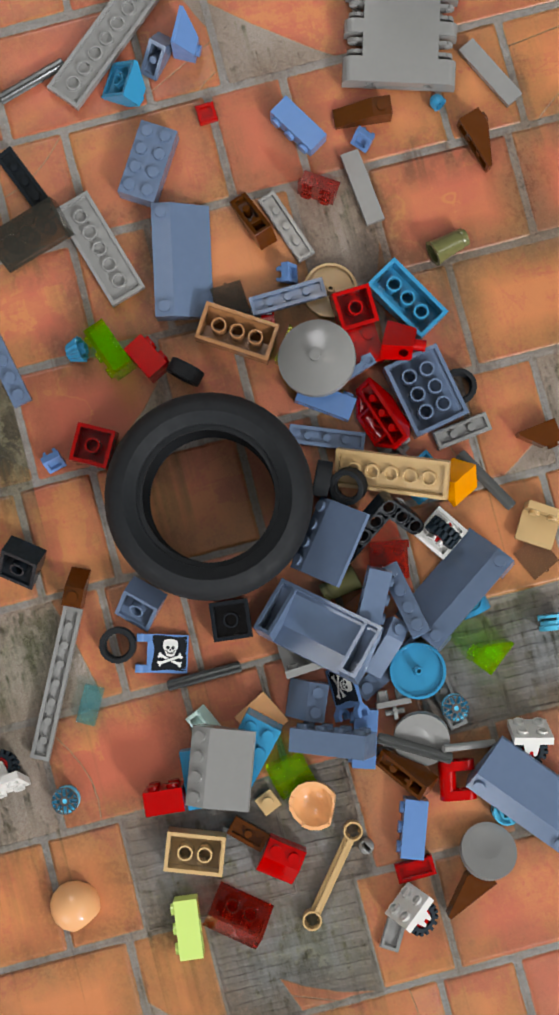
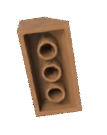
(237, 332)

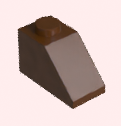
(541, 435)
(76, 588)

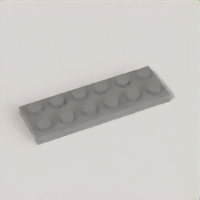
(101, 250)

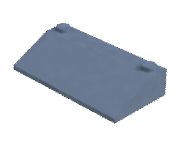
(181, 260)
(459, 585)
(319, 631)
(519, 789)

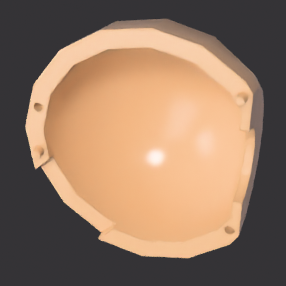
(313, 804)
(74, 905)

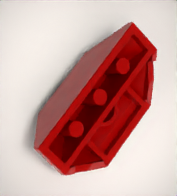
(380, 416)

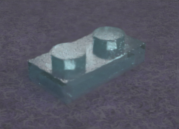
(90, 704)

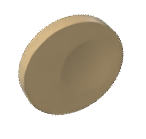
(335, 279)

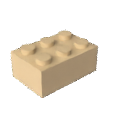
(195, 851)

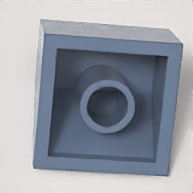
(140, 603)
(307, 700)

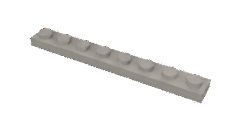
(56, 683)

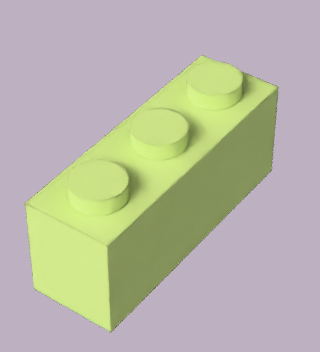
(187, 927)

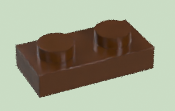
(248, 833)

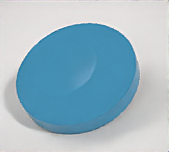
(417, 671)

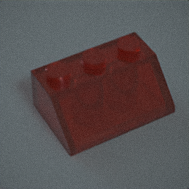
(238, 915)

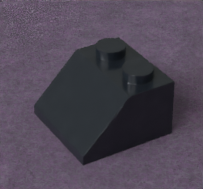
(21, 562)

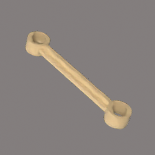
(332, 875)

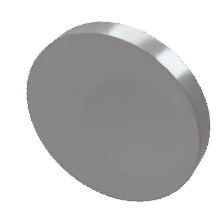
(425, 729)
(488, 851)

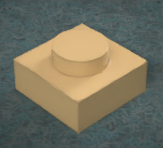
(268, 801)

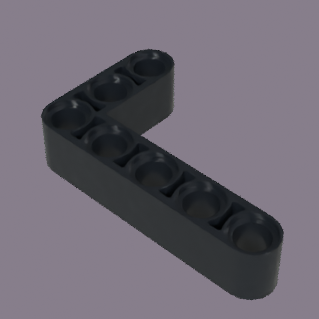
(385, 512)

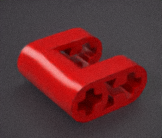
(448, 783)

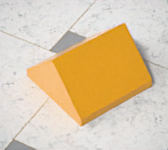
(462, 480)

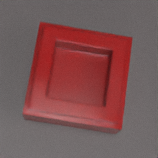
(206, 113)

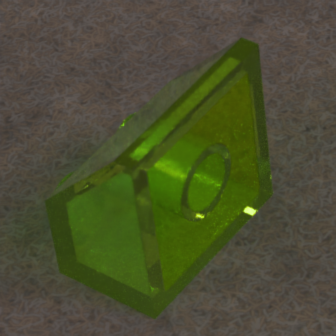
(489, 654)
(289, 773)

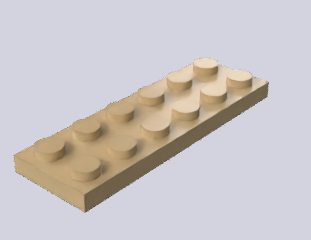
(396, 473)

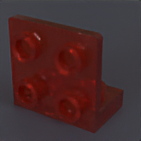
(318, 188)
(387, 552)

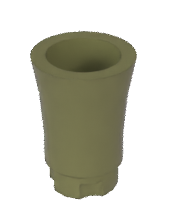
(447, 245)
(349, 583)

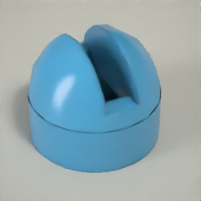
(437, 102)

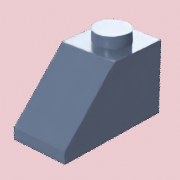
(156, 55)

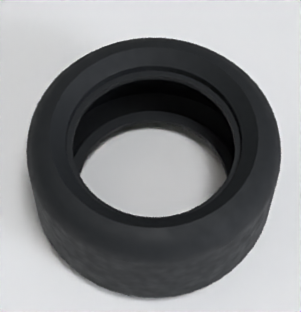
(151, 443)

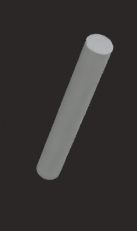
(468, 745)

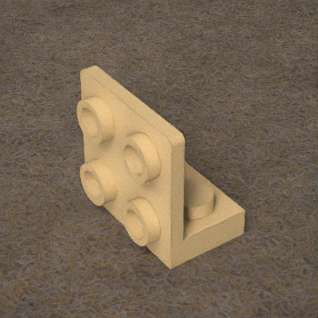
(538, 524)

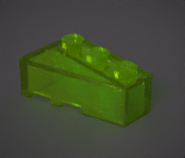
(108, 350)

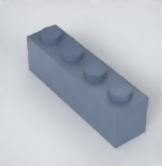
(375, 594)

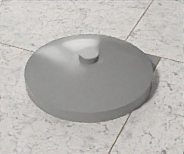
(317, 358)

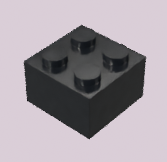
(230, 619)

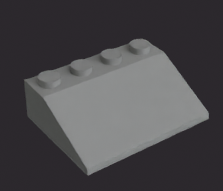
(220, 768)

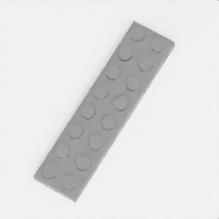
(99, 49)

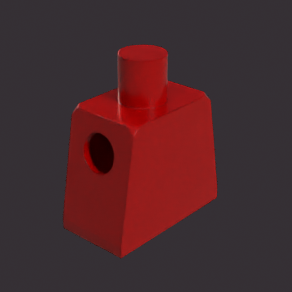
(400, 342)

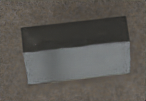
(33, 234)

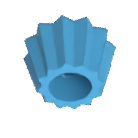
(77, 350)

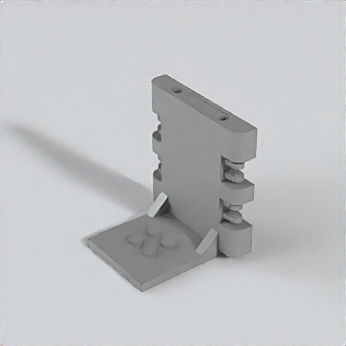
(400, 45)

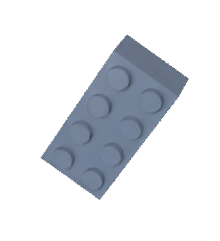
(148, 164)
(333, 741)

